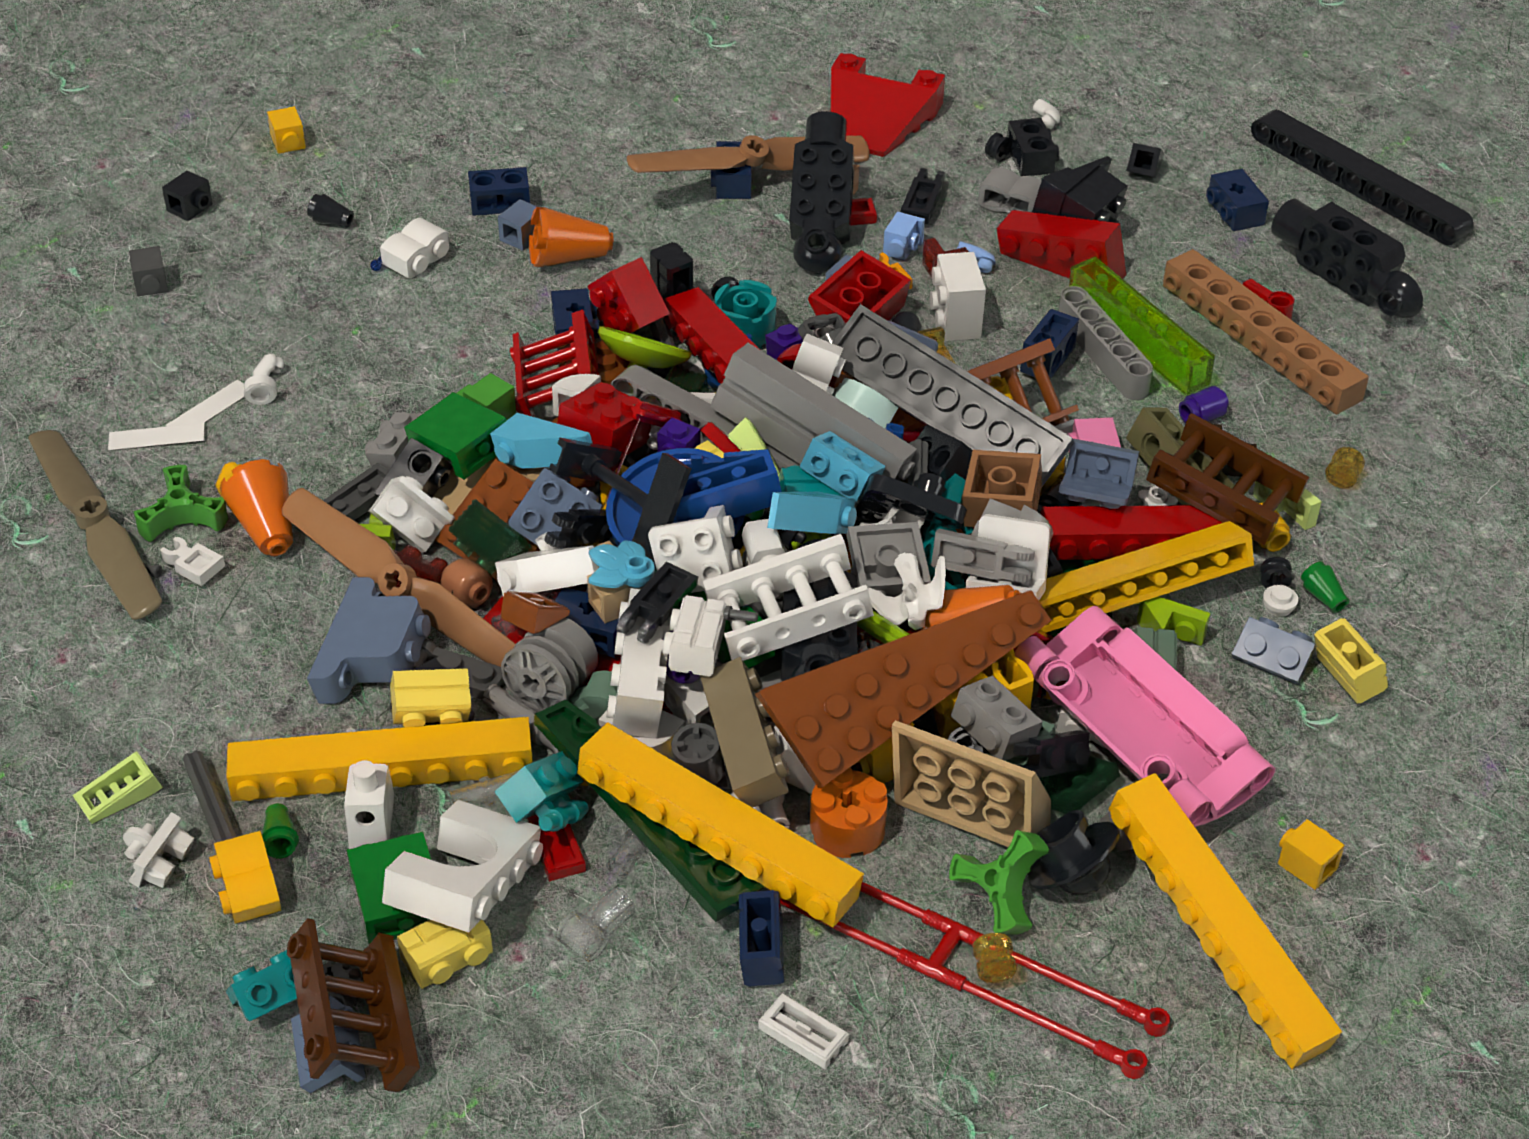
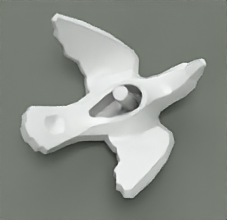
(916, 596)

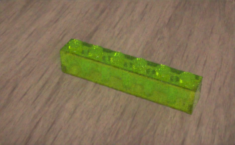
(1157, 336)

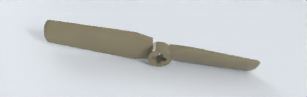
(106, 539)

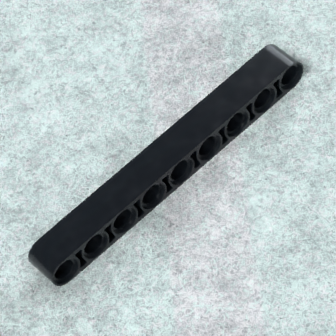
(1362, 177)

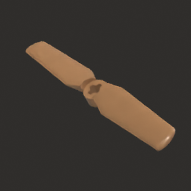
(753, 151)
(374, 558)

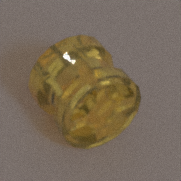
(1345, 467)
(994, 957)

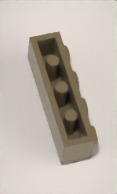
(744, 733)

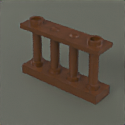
(1214, 497)
(383, 993)

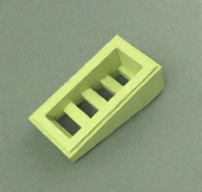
(748, 438)
(132, 793)

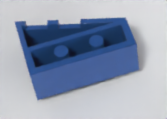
(738, 481)

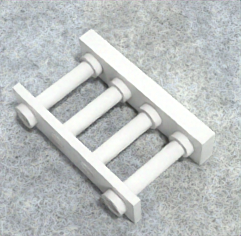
(781, 574)

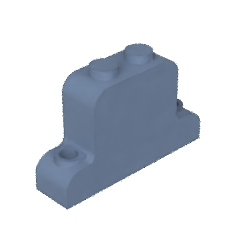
(367, 641)

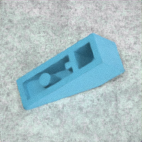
(532, 441)
(811, 512)

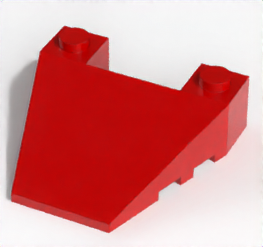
(881, 107)

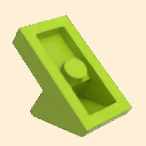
(1166, 614)

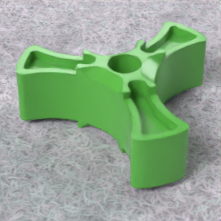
(180, 507)
(1003, 879)

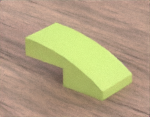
(1303, 512)

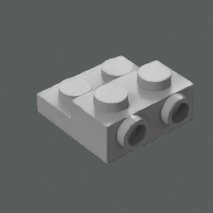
(391, 441)
(875, 550)

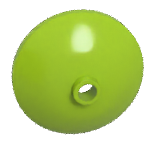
(642, 350)

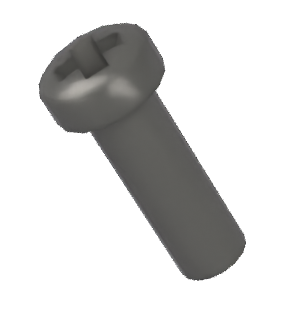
(154, 570)
(730, 613)

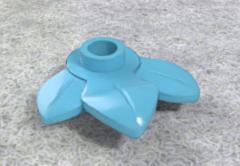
(621, 565)

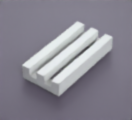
(798, 1035)

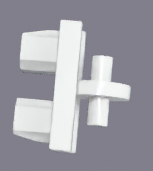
(150, 864)

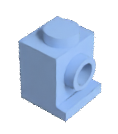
(903, 235)

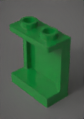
(458, 431)
(367, 870)

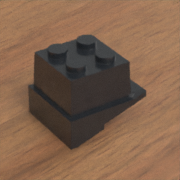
(1082, 193)

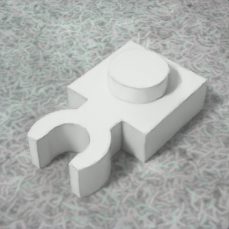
(193, 563)

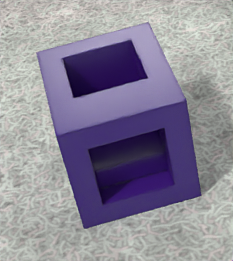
(678, 435)

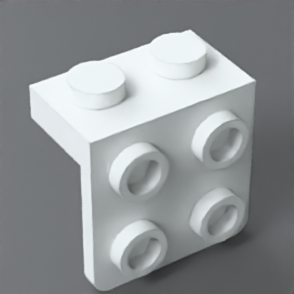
(1021, 533)
(698, 545)

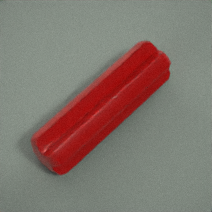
(653, 413)

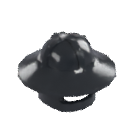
(1076, 854)

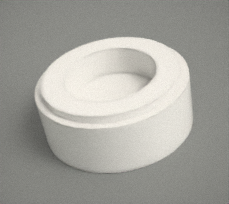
(260, 389)

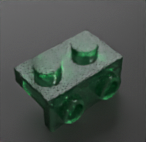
(1077, 788)

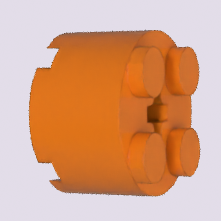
(849, 814)

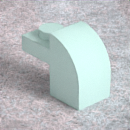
(866, 401)

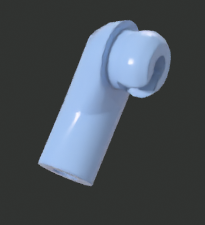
(984, 258)

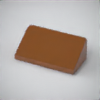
(531, 611)

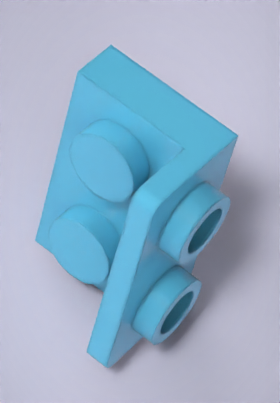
(840, 465)

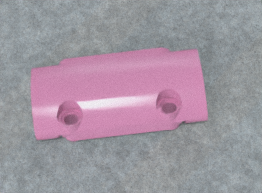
(1148, 715)

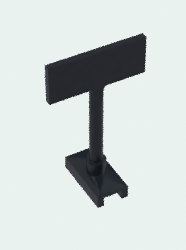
(599, 464)

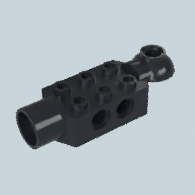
(822, 192)
(1349, 255)
(822, 648)

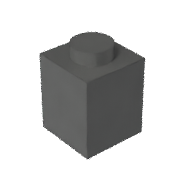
(148, 271)

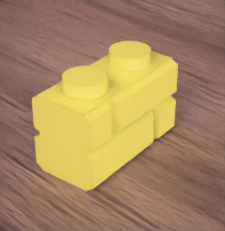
(1351, 660)
(430, 696)
(437, 950)

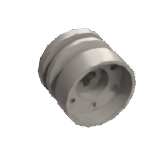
(549, 664)

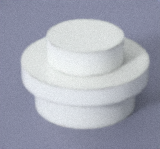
(1280, 600)

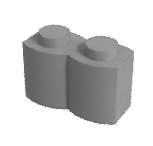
(1008, 191)

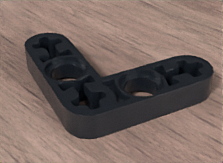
(885, 492)

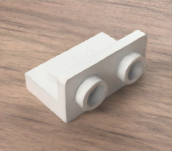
(411, 512)

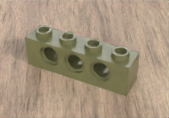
(1159, 429)

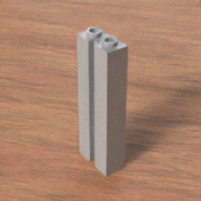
(794, 411)

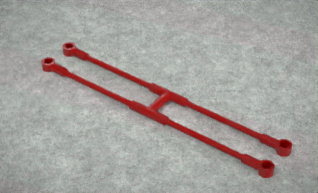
(956, 931)

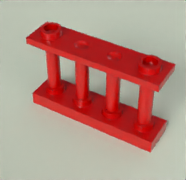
(581, 352)

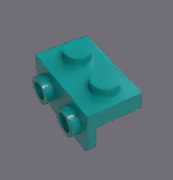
(263, 990)

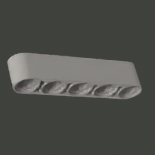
(1107, 344)

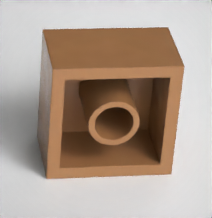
(1004, 477)

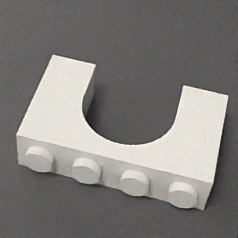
(464, 893)

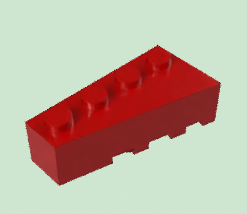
(1060, 241)

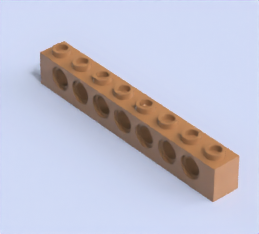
(1265, 331)

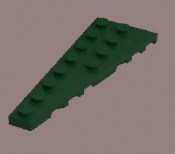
(706, 879)

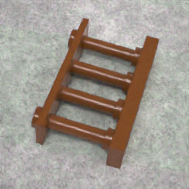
(1034, 358)

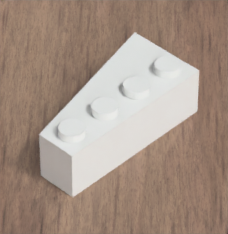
(638, 679)

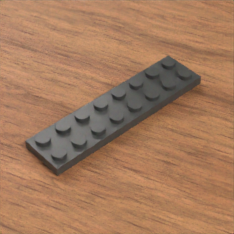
(944, 393)

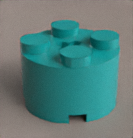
(749, 308)

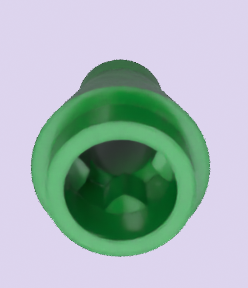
(1324, 585)
(279, 832)

